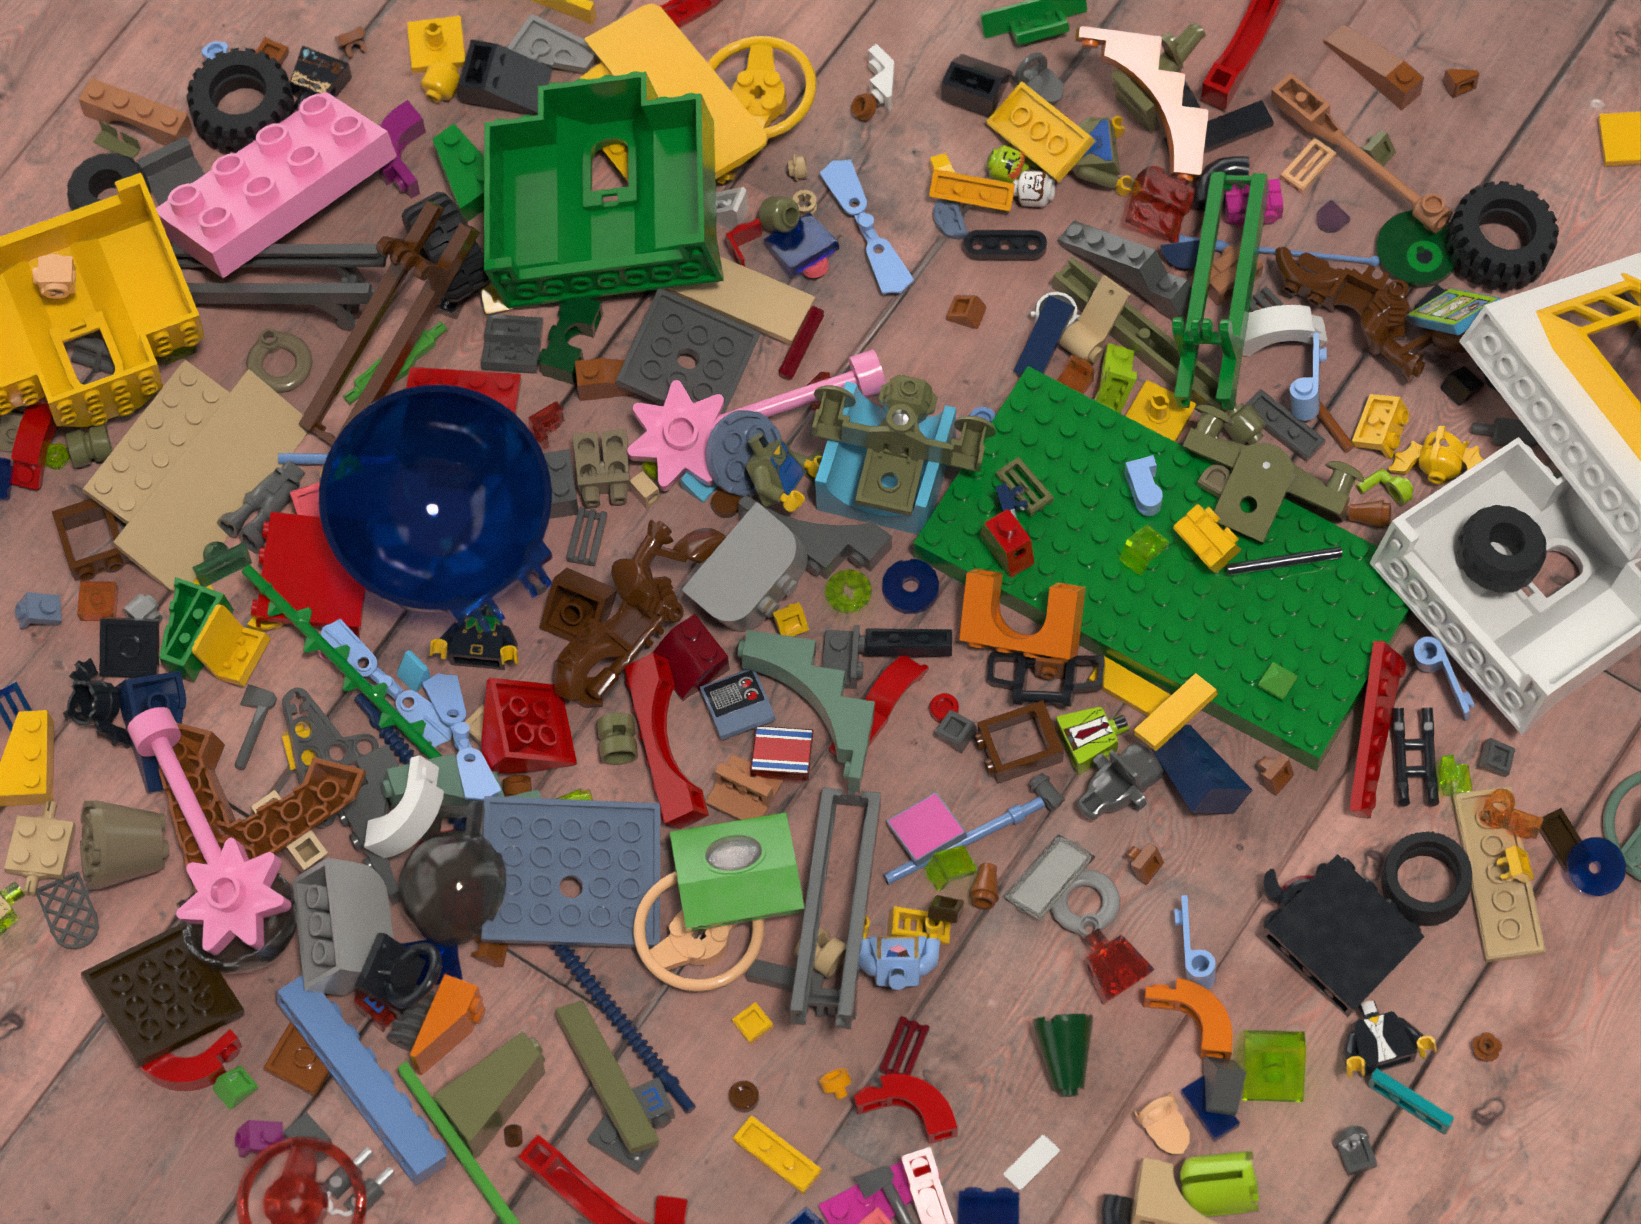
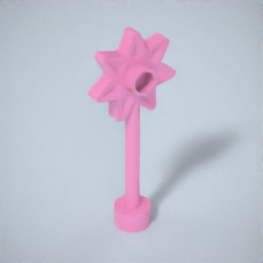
(680, 429)
(230, 888)

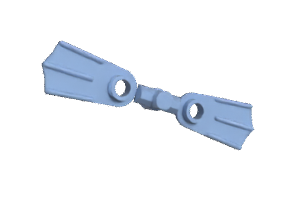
(846, 188)
(447, 700)
(435, 731)

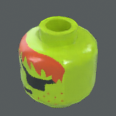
(1006, 164)

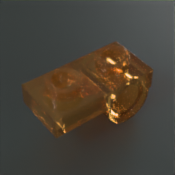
(1521, 823)

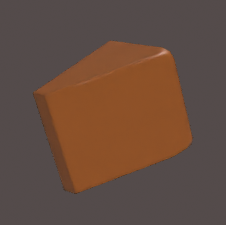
(1460, 81)
(966, 311)

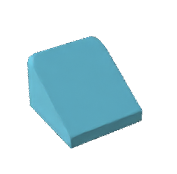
(696, 488)
(413, 671)

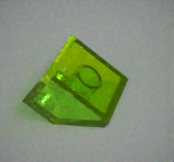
(1274, 1065)

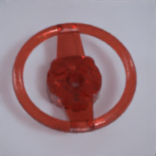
(299, 1179)

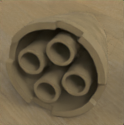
(120, 843)

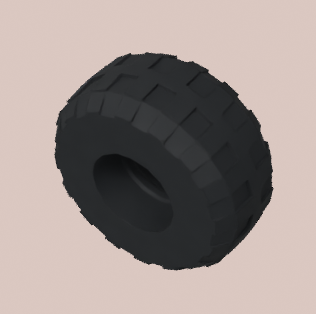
(99, 174)
(1511, 529)

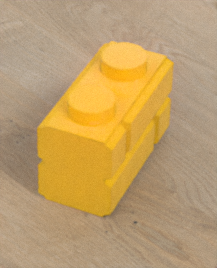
(1207, 538)

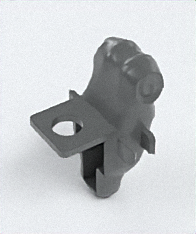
(1120, 781)

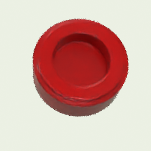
(941, 705)

